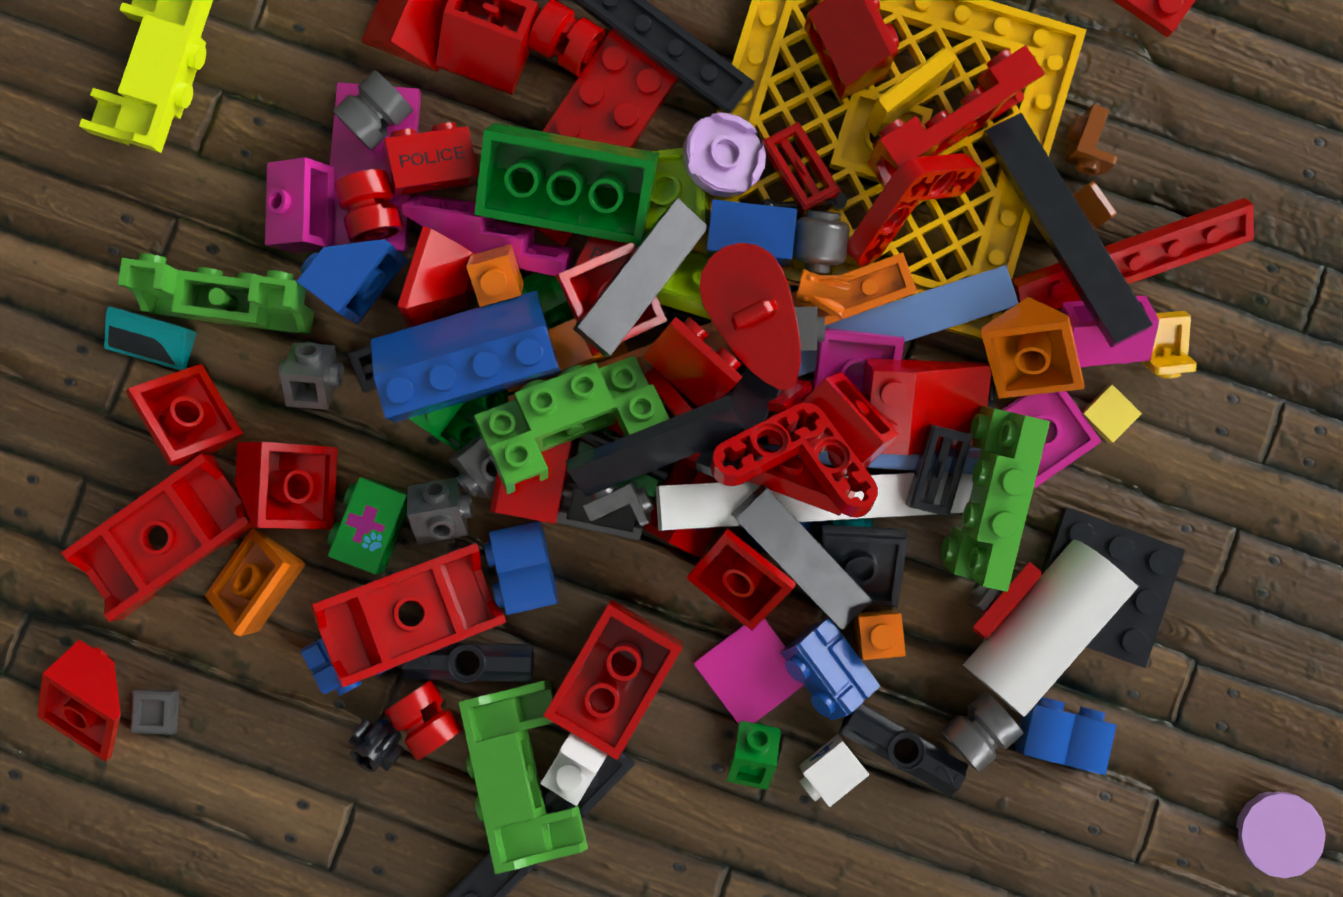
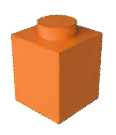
(495, 275)
(879, 635)

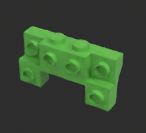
(208, 296)
(564, 410)
(999, 497)
(509, 783)

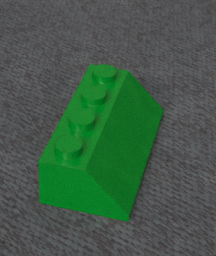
(565, 183)

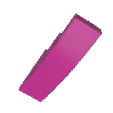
(478, 233)

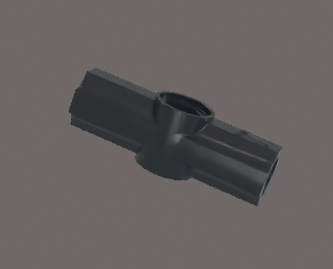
(496, 662)
(925, 760)

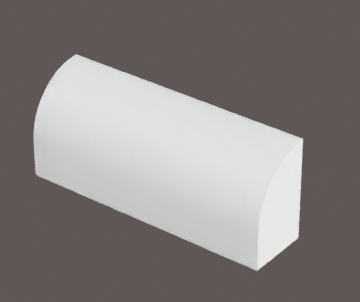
(1050, 626)

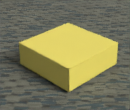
(1110, 414)

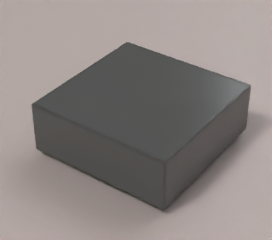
(154, 711)

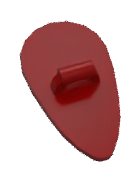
(754, 311)

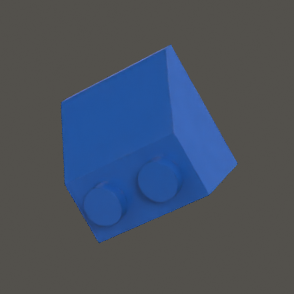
(352, 275)

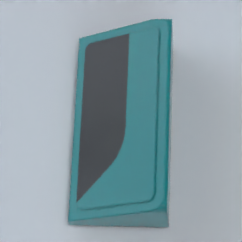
(148, 338)

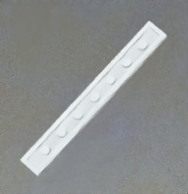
(713, 503)

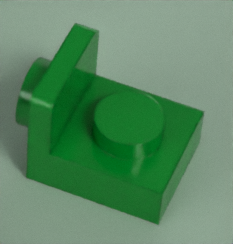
(551, 297)
(754, 755)

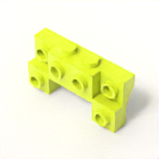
(157, 73)

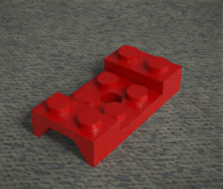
(996, 93)
(195, 509)
(364, 625)

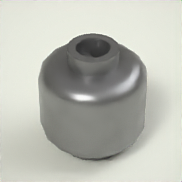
(820, 240)

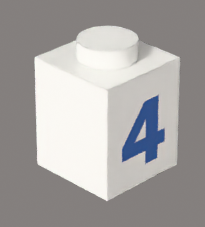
(831, 772)

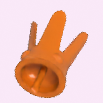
(817, 289)

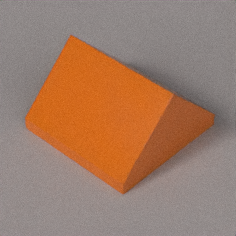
(1032, 351)
(253, 583)

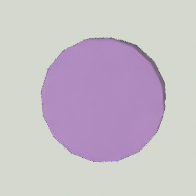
(724, 155)
(1280, 834)

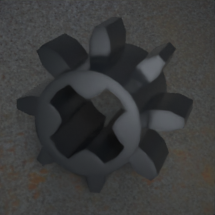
(375, 745)

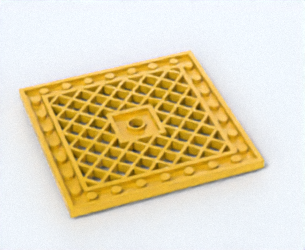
(980, 26)

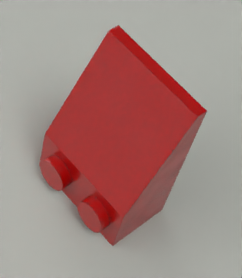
(923, 393)
(614, 679)

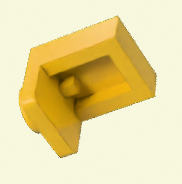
(1172, 346)

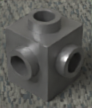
(310, 375)
(471, 465)
(438, 510)

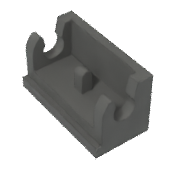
(618, 522)

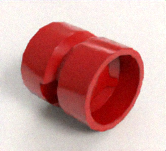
(554, 29)
(367, 201)
(438, 726)

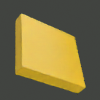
(910, 91)

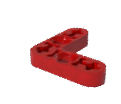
(912, 182)
(808, 446)

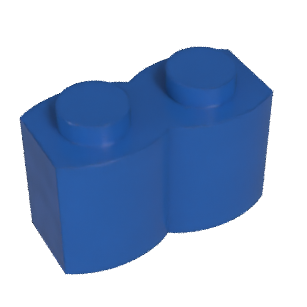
(522, 568)
(1067, 737)

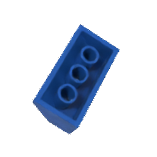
(463, 357)

